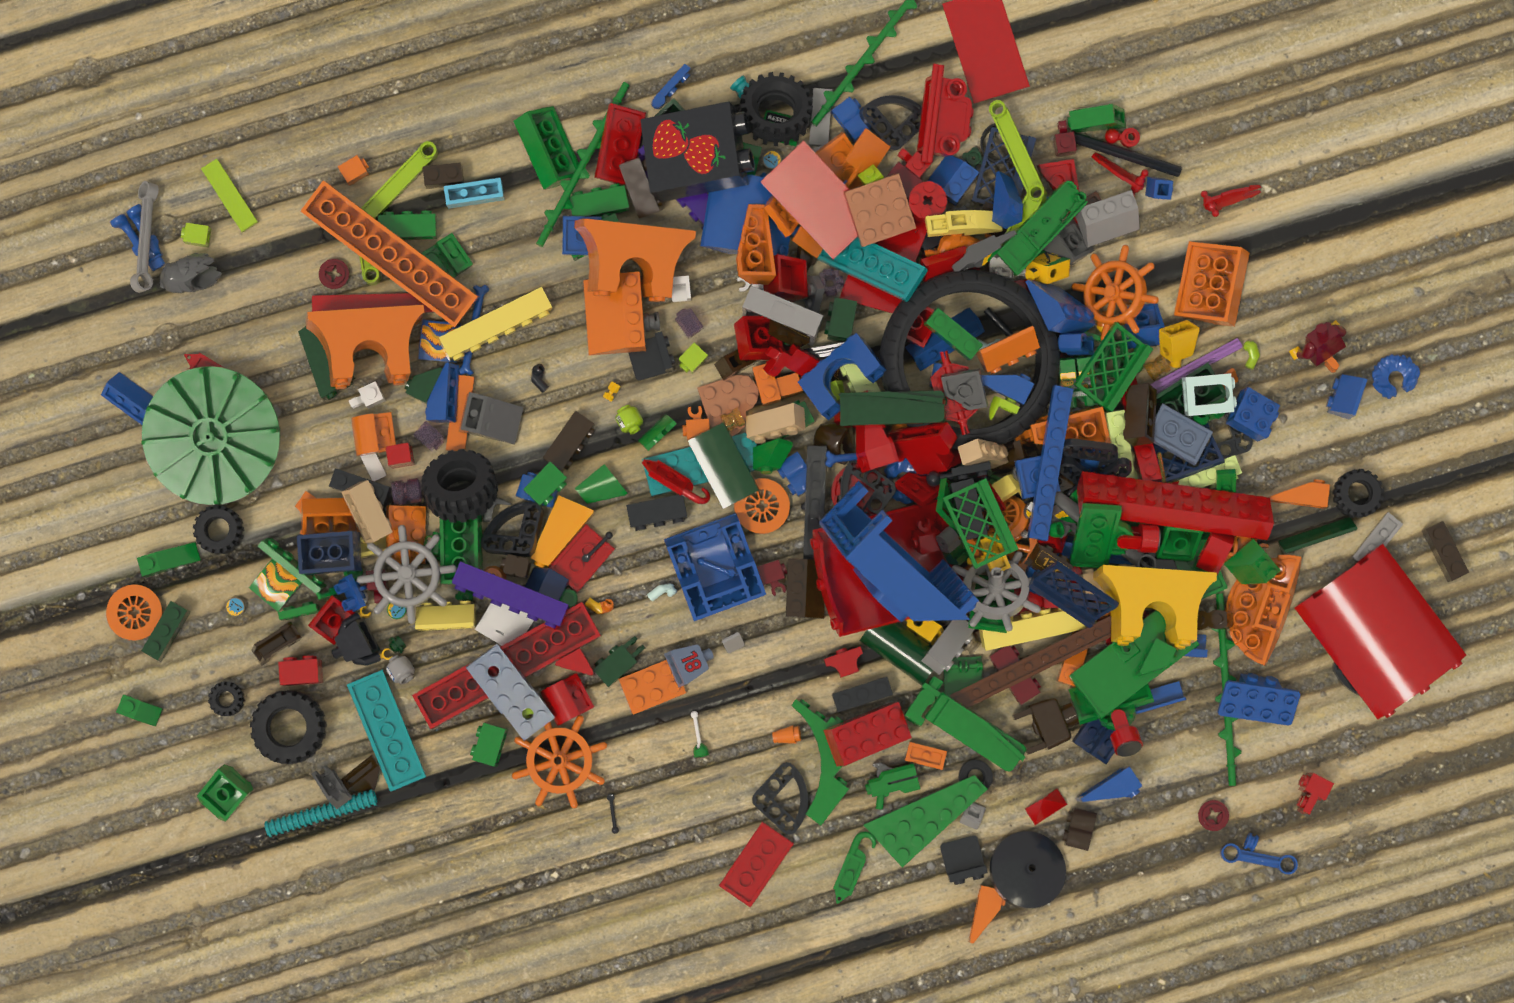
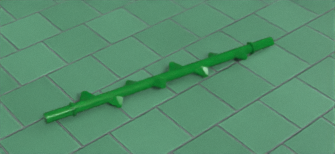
(867, 58)
(580, 172)
(1222, 662)

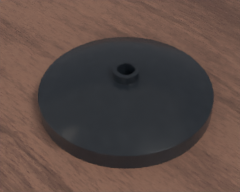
(1012, 875)

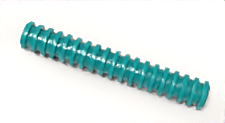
(319, 813)

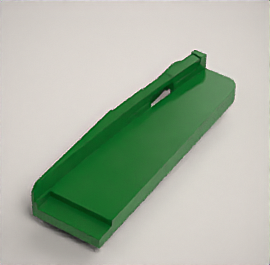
(1042, 227)
(976, 732)

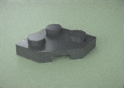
(966, 388)

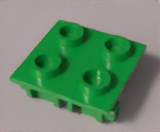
(962, 673)

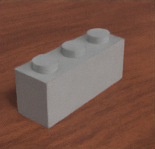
(948, 645)

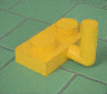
(997, 548)

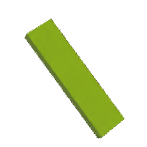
(229, 195)

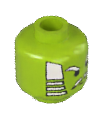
(629, 419)

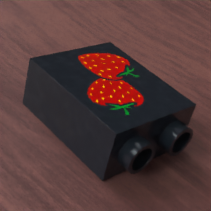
(696, 151)

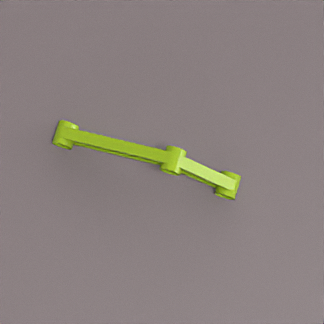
(1021, 161)
(391, 190)

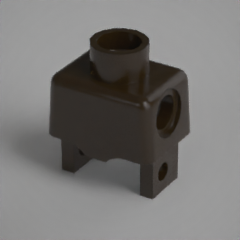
(1050, 723)

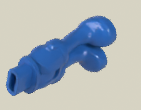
(121, 221)

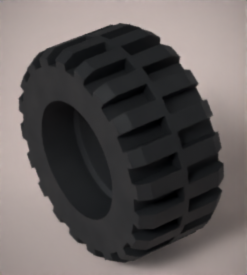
(458, 467)
(314, 727)

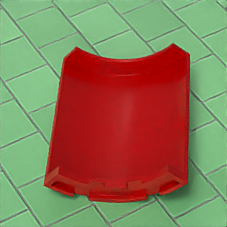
(845, 595)
(1381, 632)

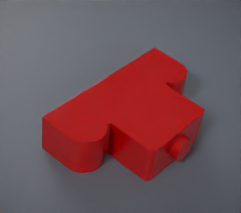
(925, 446)

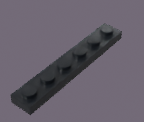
(814, 494)

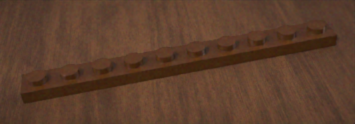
(1034, 664)

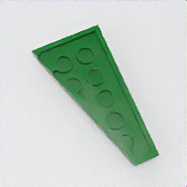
(918, 823)

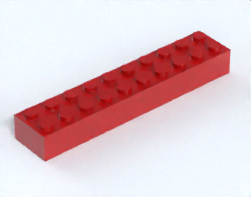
(1179, 505)
(527, 653)

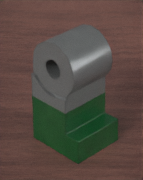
(951, 547)

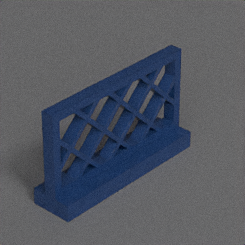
(1029, 143)
(1190, 470)
(1071, 602)

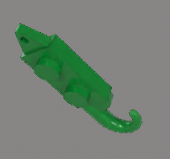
(852, 867)

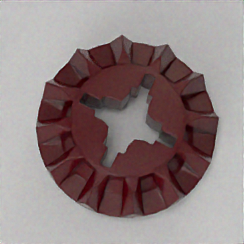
(329, 266)
(1222, 818)

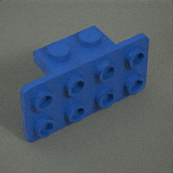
(1259, 700)

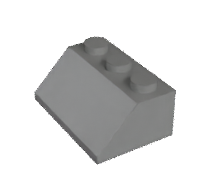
(1108, 218)

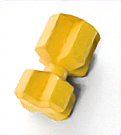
(613, 388)

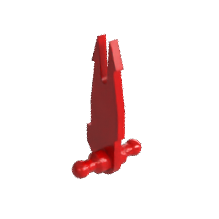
(1136, 181)
(1227, 198)

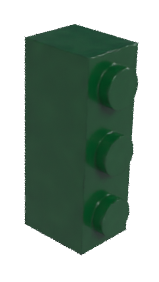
(166, 631)

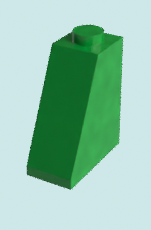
(1097, 118)

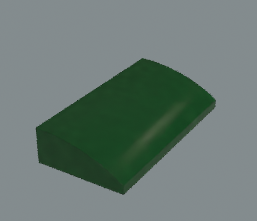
(723, 465)

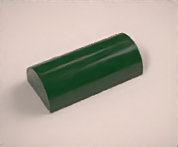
(1204, 395)
(900, 648)

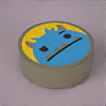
(771, 159)
(235, 607)

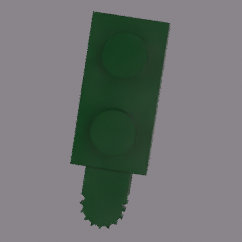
(617, 662)

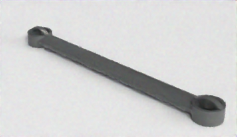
(1072, 510)

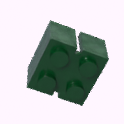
(842, 319)

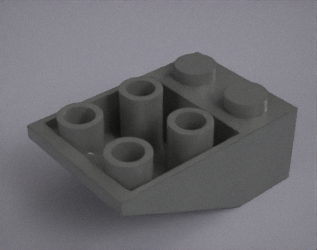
(490, 418)

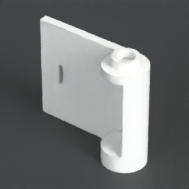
(503, 625)

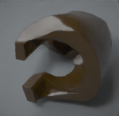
(833, 436)

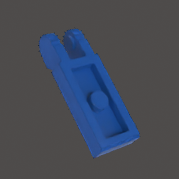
(669, 89)

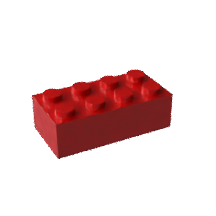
(867, 734)

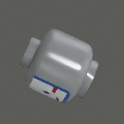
(400, 669)

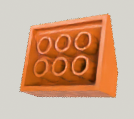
(1212, 283)
(616, 320)

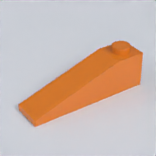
(755, 248)
(1082, 424)

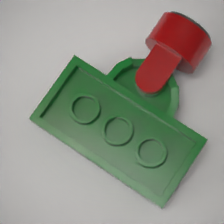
(1103, 534)
(1125, 738)

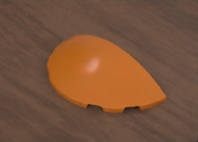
(1262, 609)

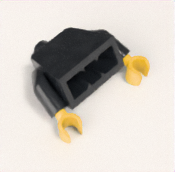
(357, 642)

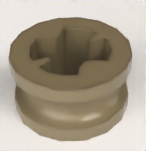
(972, 646)

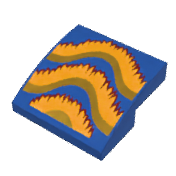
(429, 340)

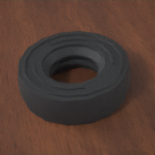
(980, 765)

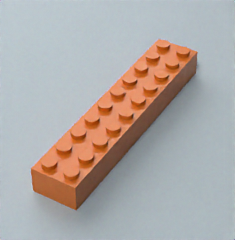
(389, 253)

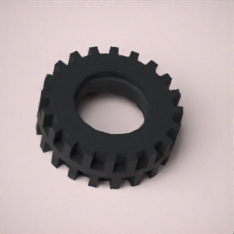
(777, 89)

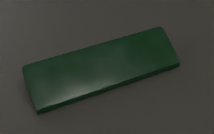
(1317, 535)

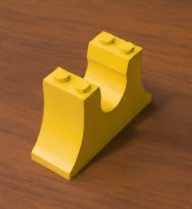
(1168, 591)

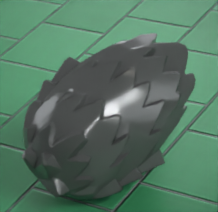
(189, 274)

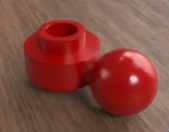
(1112, 136)

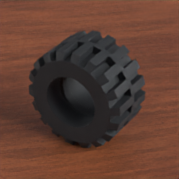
(1374, 493)
(206, 518)

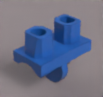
(353, 592)

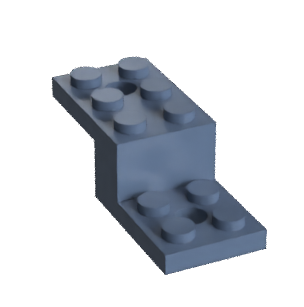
(510, 692)

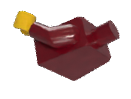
(1321, 343)

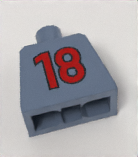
(688, 663)

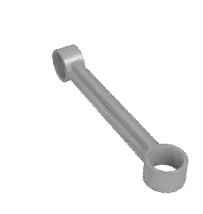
(147, 193)

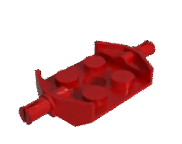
(954, 409)

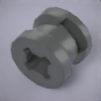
(651, 322)

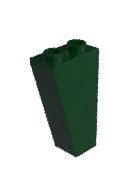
(318, 364)

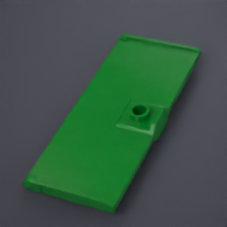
(1112, 675)

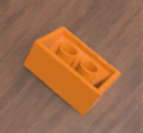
(1008, 350)
(326, 516)

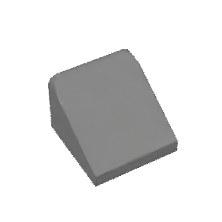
(733, 642)
(973, 816)

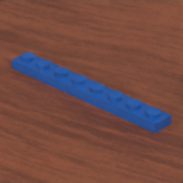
(1050, 463)

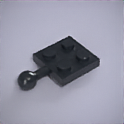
(976, 471)

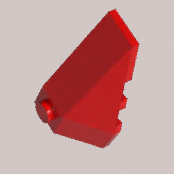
(874, 448)

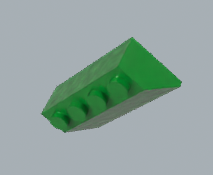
(547, 146)
(460, 544)

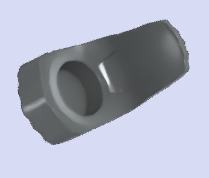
(487, 517)

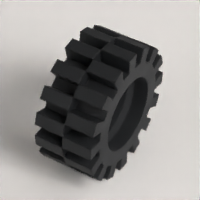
(218, 690)

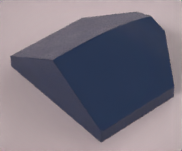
(547, 582)

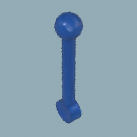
(731, 573)

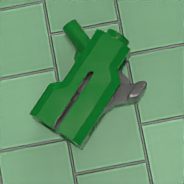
(891, 780)

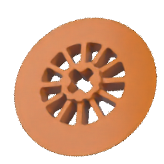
(1014, 513)
(777, 521)
(113, 609)

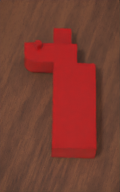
(943, 262)
(794, 359)

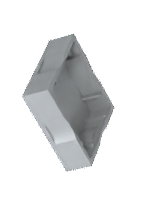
(782, 311)

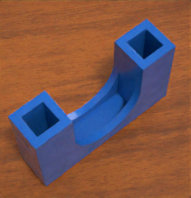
(818, 381)

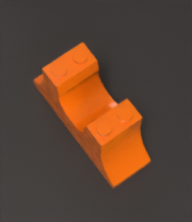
(649, 246)
(377, 329)

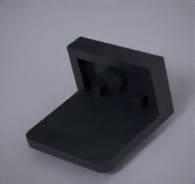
(654, 360)
(963, 860)

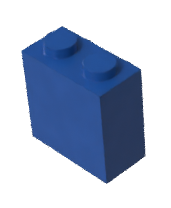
(1253, 414)

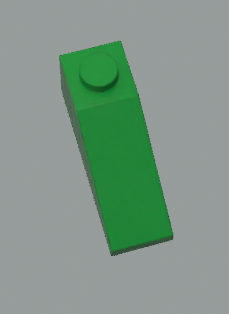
(168, 559)

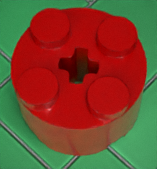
(928, 191)

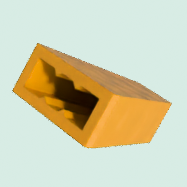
(560, 529)

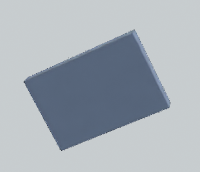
(1180, 434)

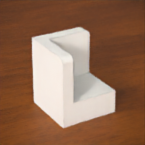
(681, 289)

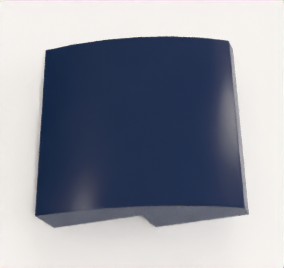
(1095, 740)

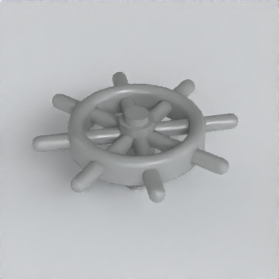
(406, 574)
(996, 589)

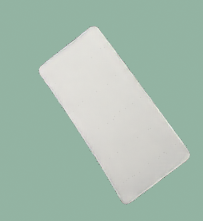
(373, 466)

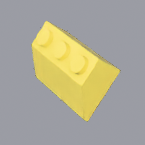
(447, 617)

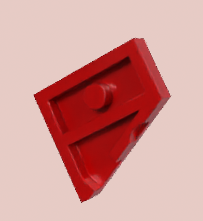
(917, 488)

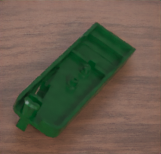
(892, 408)

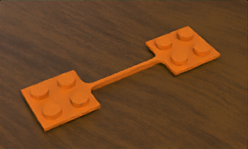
(865, 152)

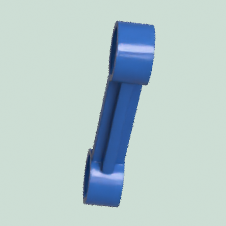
(1258, 858)

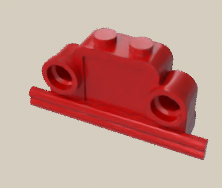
(943, 116)

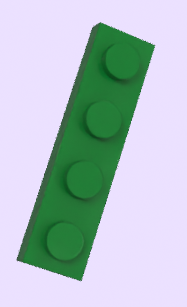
(287, 561)

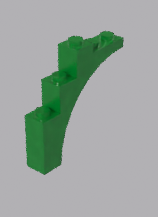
(830, 789)

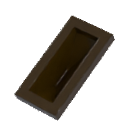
(362, 777)

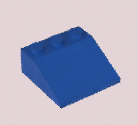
(1059, 309)
(1117, 785)

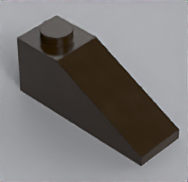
(731, 365)

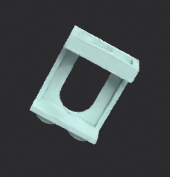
(1189, 396)

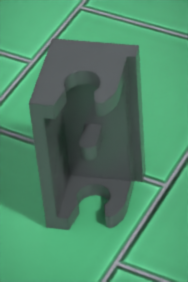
(332, 787)

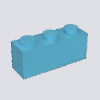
(474, 193)

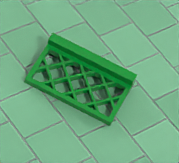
(1123, 378)
(996, 518)

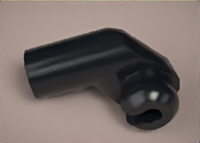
(537, 377)

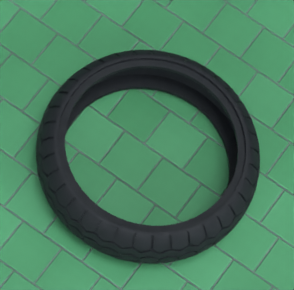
(1014, 296)

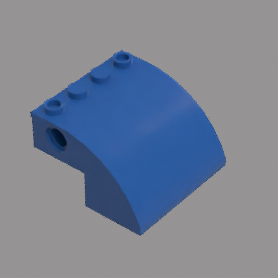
(727, 214)
(725, 546)

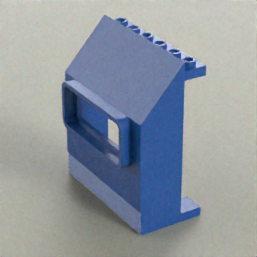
(890, 571)

